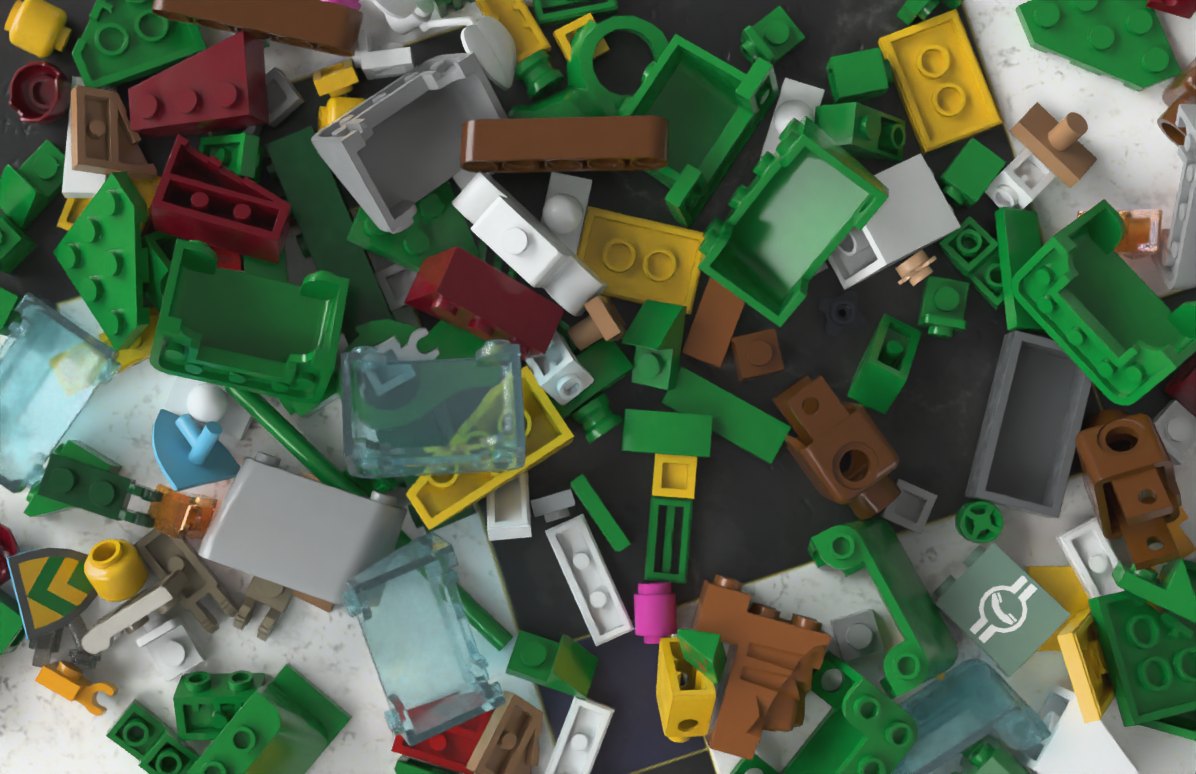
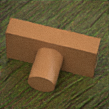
(1056, 142)
(602, 321)

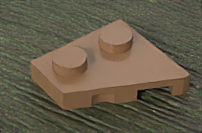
(104, 137)
(509, 739)

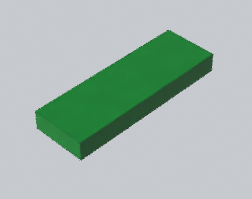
(1017, 242)
(732, 416)

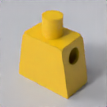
(685, 708)

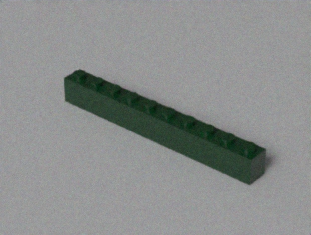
(324, 226)

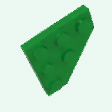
(1103, 38)
(131, 42)
(434, 230)
(108, 261)
(1146, 658)

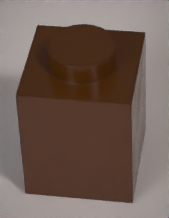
(757, 355)

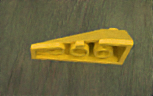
(445, 495)

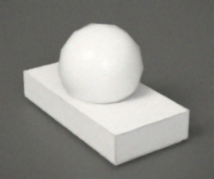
(794, 101)
(566, 207)
(209, 403)
(510, 510)

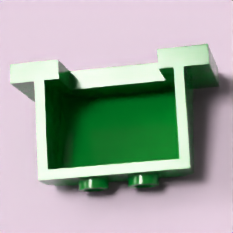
(709, 116)
(276, 730)

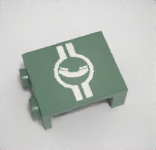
(1000, 608)

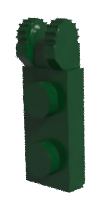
(95, 490)

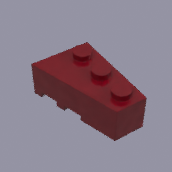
(205, 92)
(218, 207)
(484, 301)

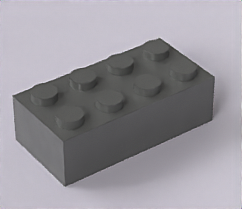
(1029, 427)

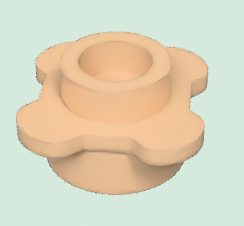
(915, 268)

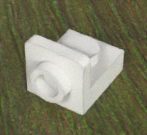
(387, 62)
(1020, 181)
(560, 371)
(1176, 430)
(171, 646)

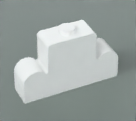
(527, 244)

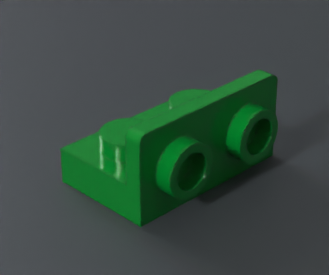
(209, 701)

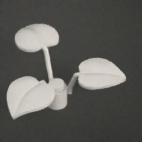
(485, 38)

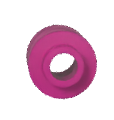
(655, 611)

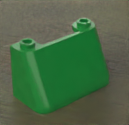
(1103, 309)
(248, 327)
(927, 640)

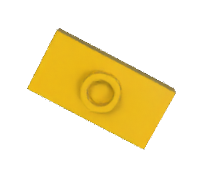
(519, 23)

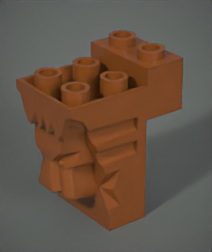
(765, 666)

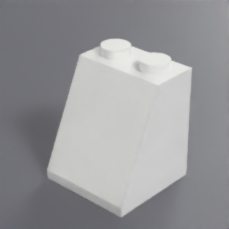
(904, 224)
(1073, 745)

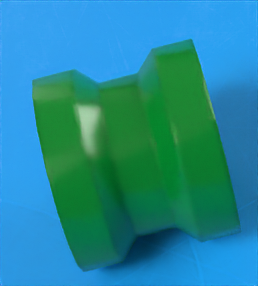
(538, 75)
(596, 418)
(986, 525)

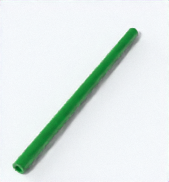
(332, 476)

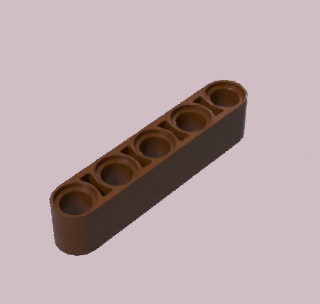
(297, 23)
(565, 144)

